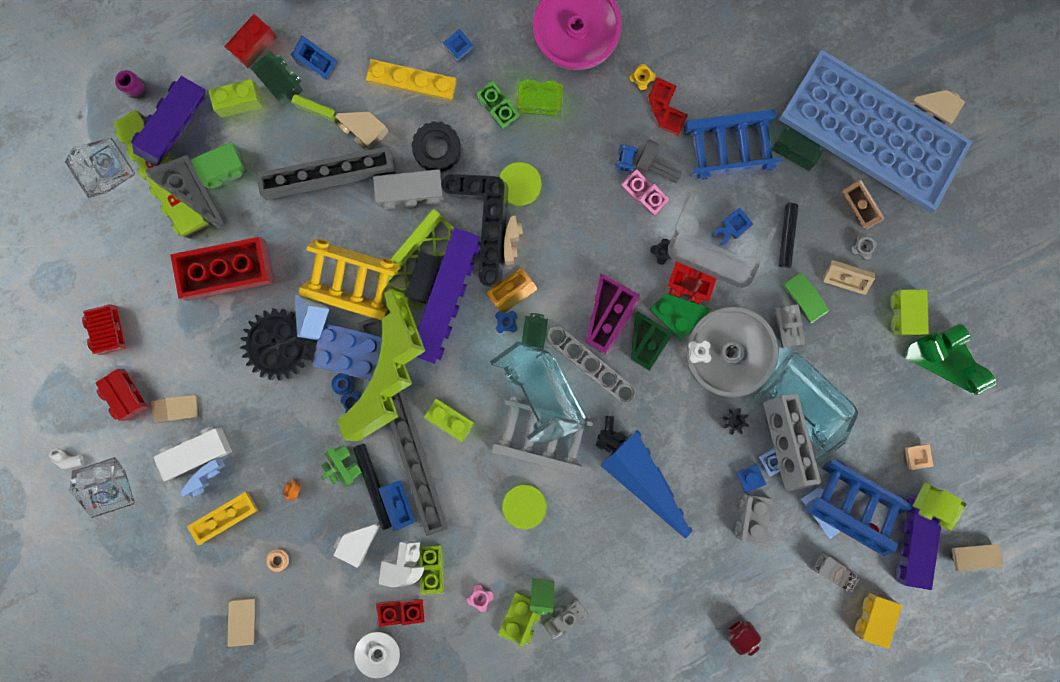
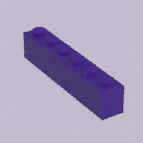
(445, 293)

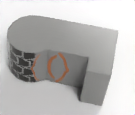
(836, 573)

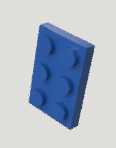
(347, 351)

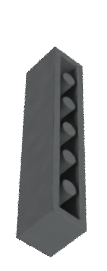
(325, 173)

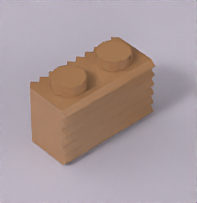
(863, 205)

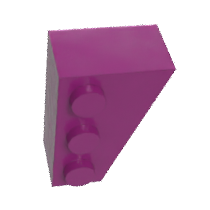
(610, 314)

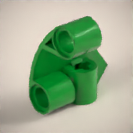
(951, 359)

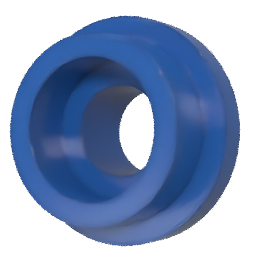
(349, 384)

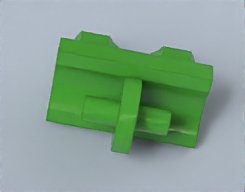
(335, 457)

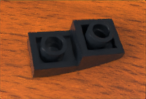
(422, 277)

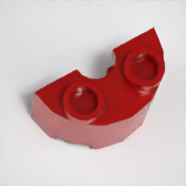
(691, 283)

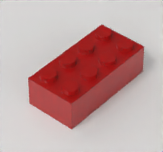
(221, 268)

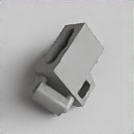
(566, 619)

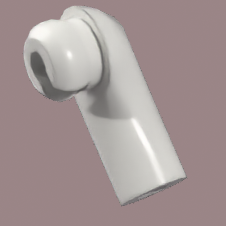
(63, 460)

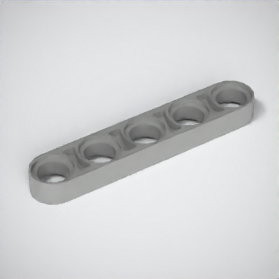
(601, 369)

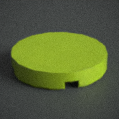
(522, 182)
(524, 506)

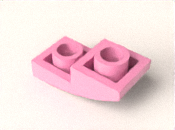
(644, 192)

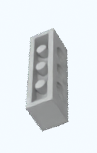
(791, 442)

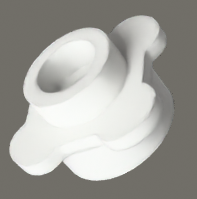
(695, 356)

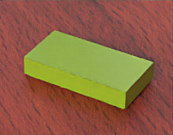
(314, 108)

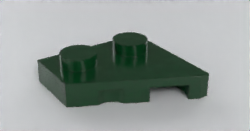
(648, 341)

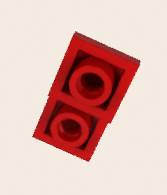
(400, 612)

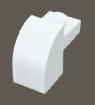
(403, 570)

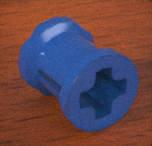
(626, 158)

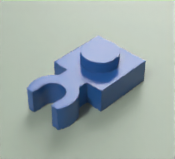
(734, 225)

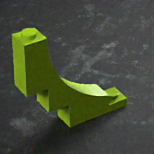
(399, 345)

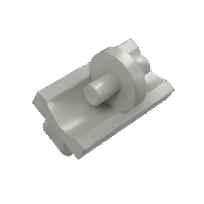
(790, 326)

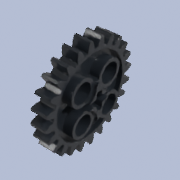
(283, 363)

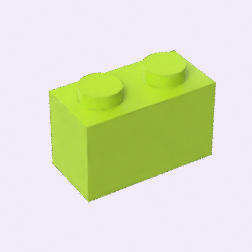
(236, 98)
(910, 312)
(449, 420)

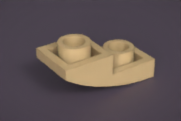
(512, 234)
(977, 557)

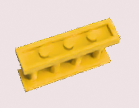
(335, 295)

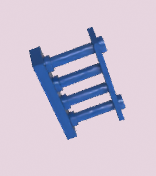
(740, 123)
(842, 520)

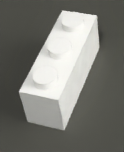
(192, 453)

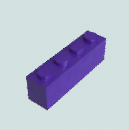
(168, 121)
(918, 549)

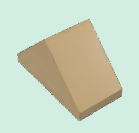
(175, 408)

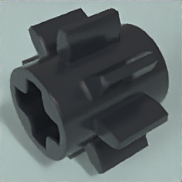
(741, 418)

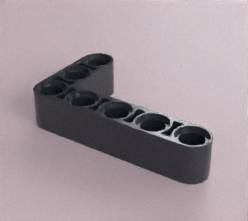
(488, 221)

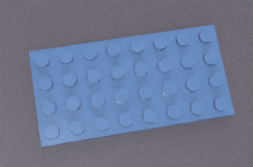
(876, 131)

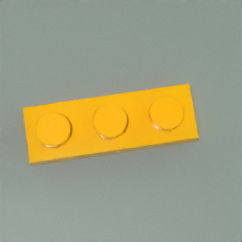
(222, 518)

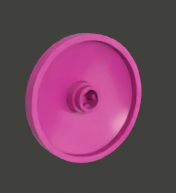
(577, 31)

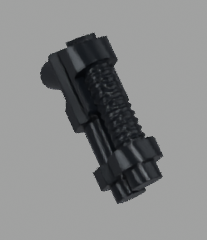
(608, 438)

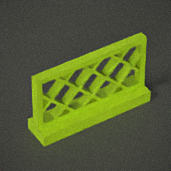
(414, 242)

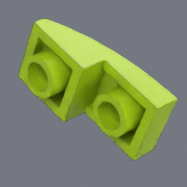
(432, 578)

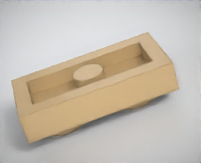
(848, 277)

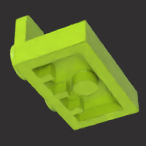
(519, 620)

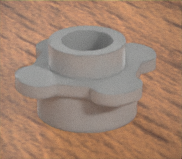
(870, 244)

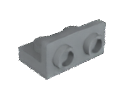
(754, 518)

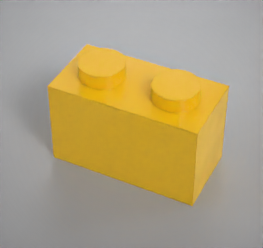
(878, 620)

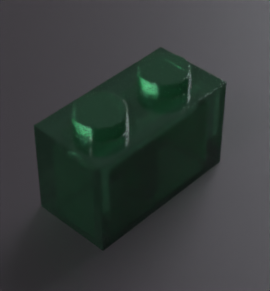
(276, 78)
(797, 148)
(535, 330)

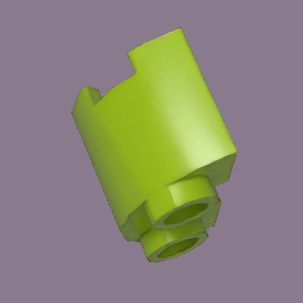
(940, 505)

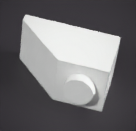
(355, 544)

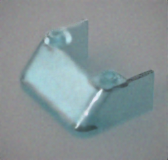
(544, 389)
(820, 401)

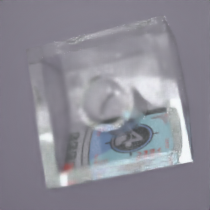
(98, 166)
(101, 487)

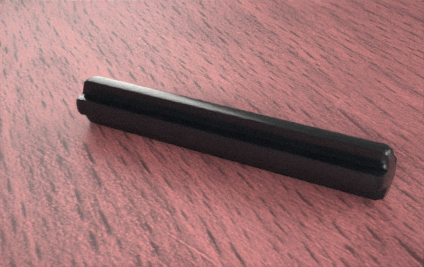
(372, 484)

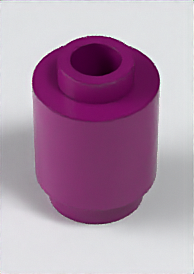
(130, 84)

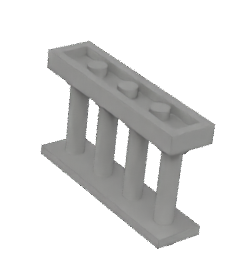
(527, 453)

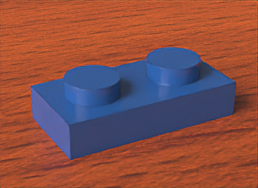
(396, 505)

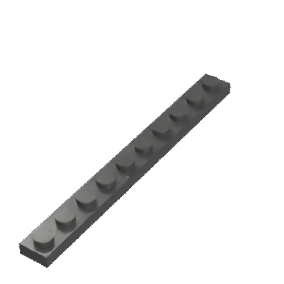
(412, 454)

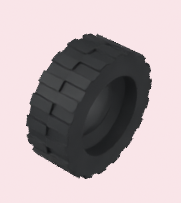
(436, 129)

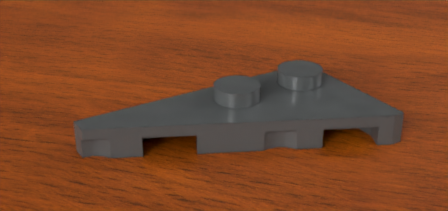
(182, 182)

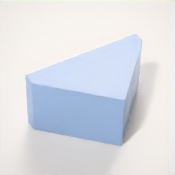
(309, 317)

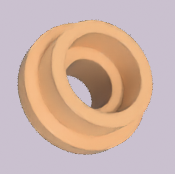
(270, 560)

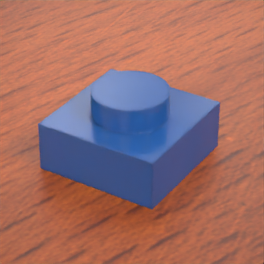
(458, 45)
(751, 478)

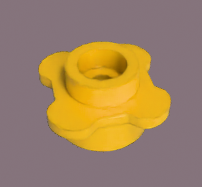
(646, 72)

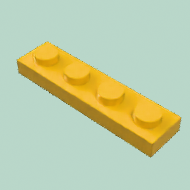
(411, 80)

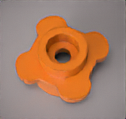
(291, 490)

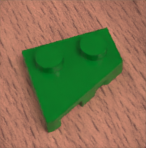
(678, 314)

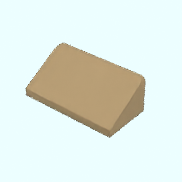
(241, 622)

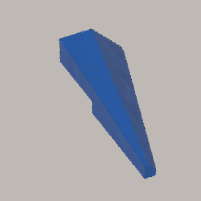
(637, 472)

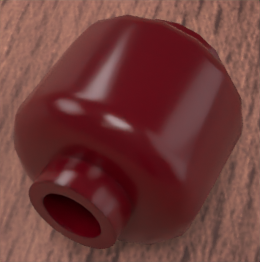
(744, 638)

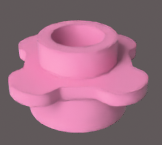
(480, 604)

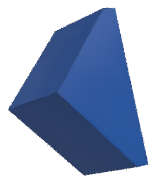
(313, 58)

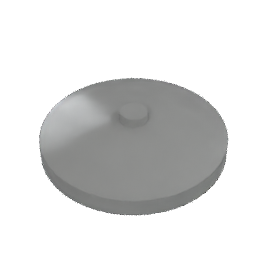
(740, 349)

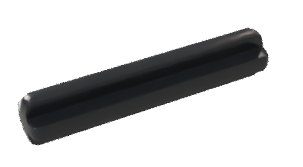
(788, 235)

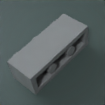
(408, 189)

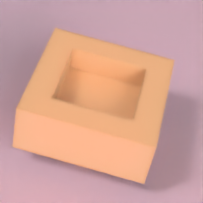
(918, 456)

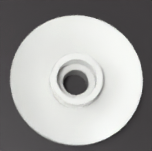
(371, 664)

